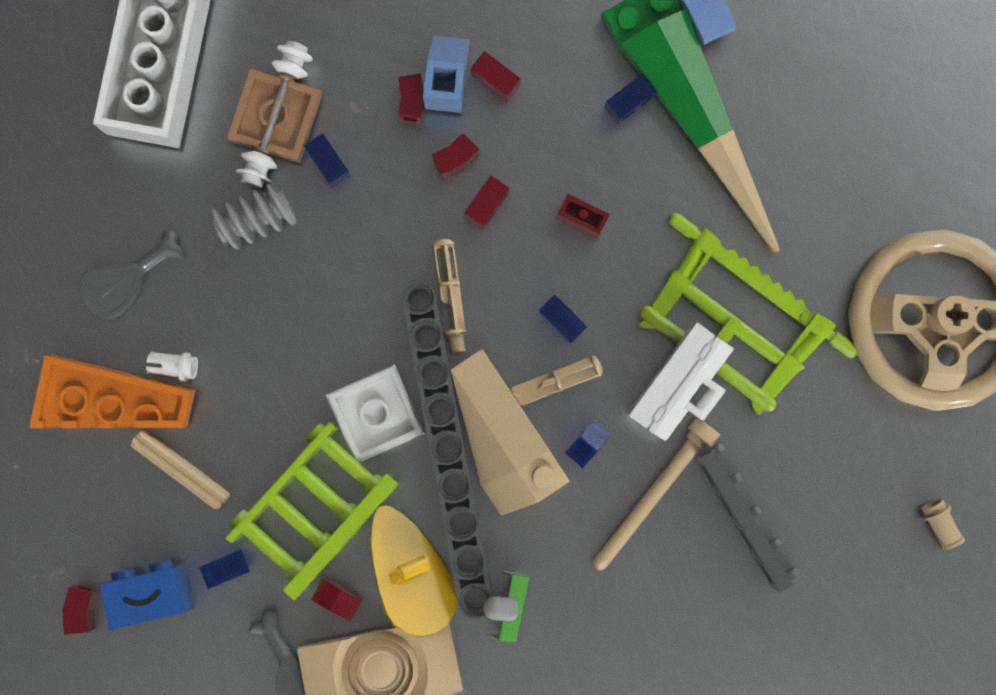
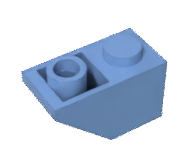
(446, 74)

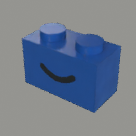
(146, 596)

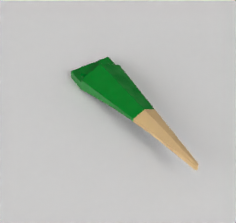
(665, 48)

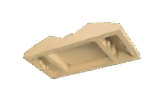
(381, 664)

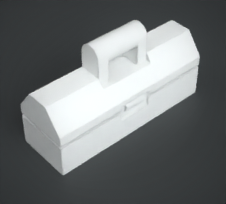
(687, 367)

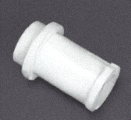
(171, 365)

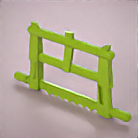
(787, 364)

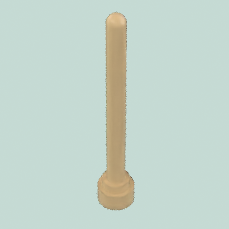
(698, 437)

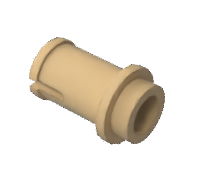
(942, 523)

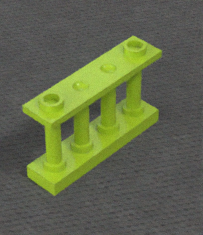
(324, 545)

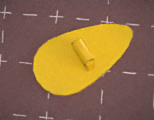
(410, 575)

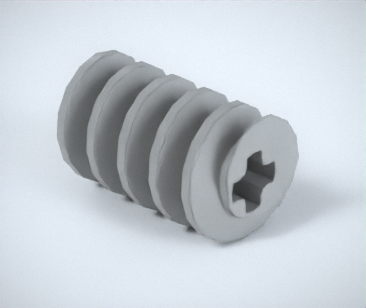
(253, 217)

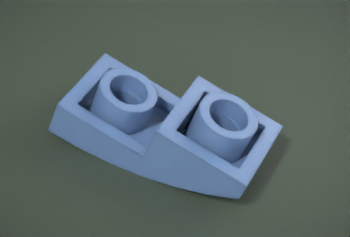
(709, 18)

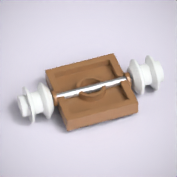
(275, 115)

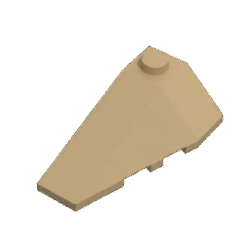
(506, 447)

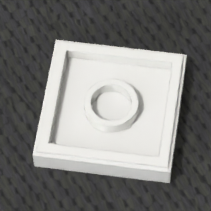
(375, 414)

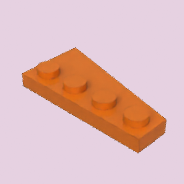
(96, 396)

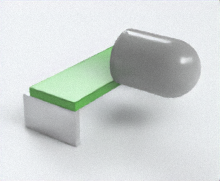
(508, 608)

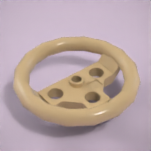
(877, 314)

